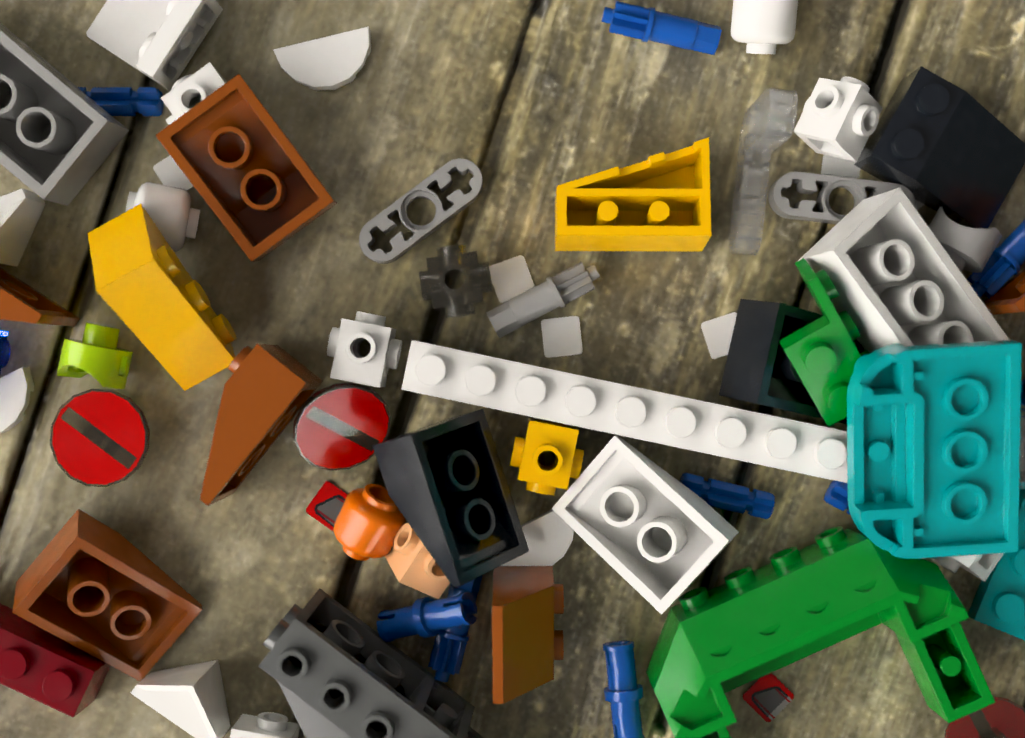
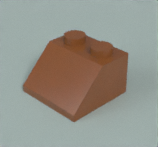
(524, 629)

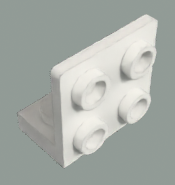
(154, 34)

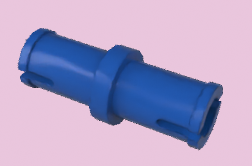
(427, 617)
(623, 689)

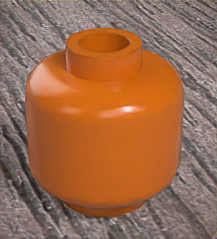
(368, 523)

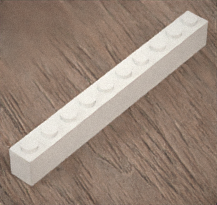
(626, 411)

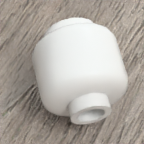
(763, 24)
(169, 211)

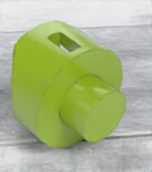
(96, 356)

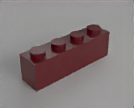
(47, 666)

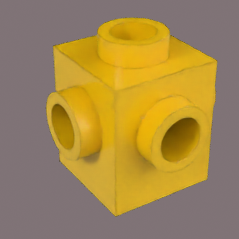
(542, 437)

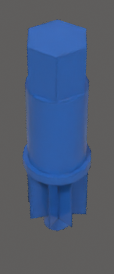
(662, 27)
(1001, 265)
(452, 642)

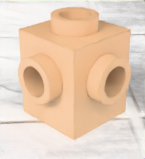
(415, 565)

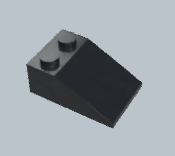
(944, 149)
(758, 365)
(454, 495)

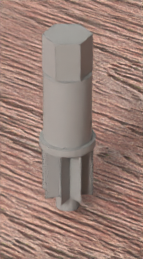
(543, 298)

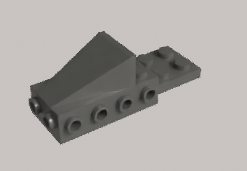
(350, 699)

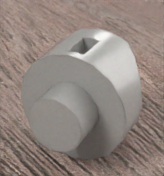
(965, 245)

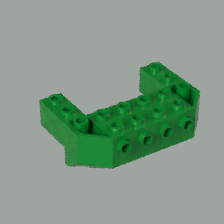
(801, 607)

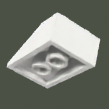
(644, 523)

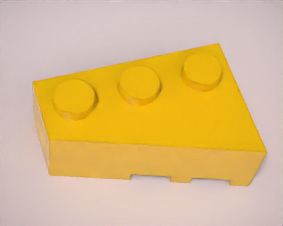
(640, 206)
(159, 298)

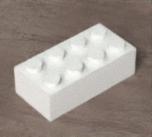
(899, 278)

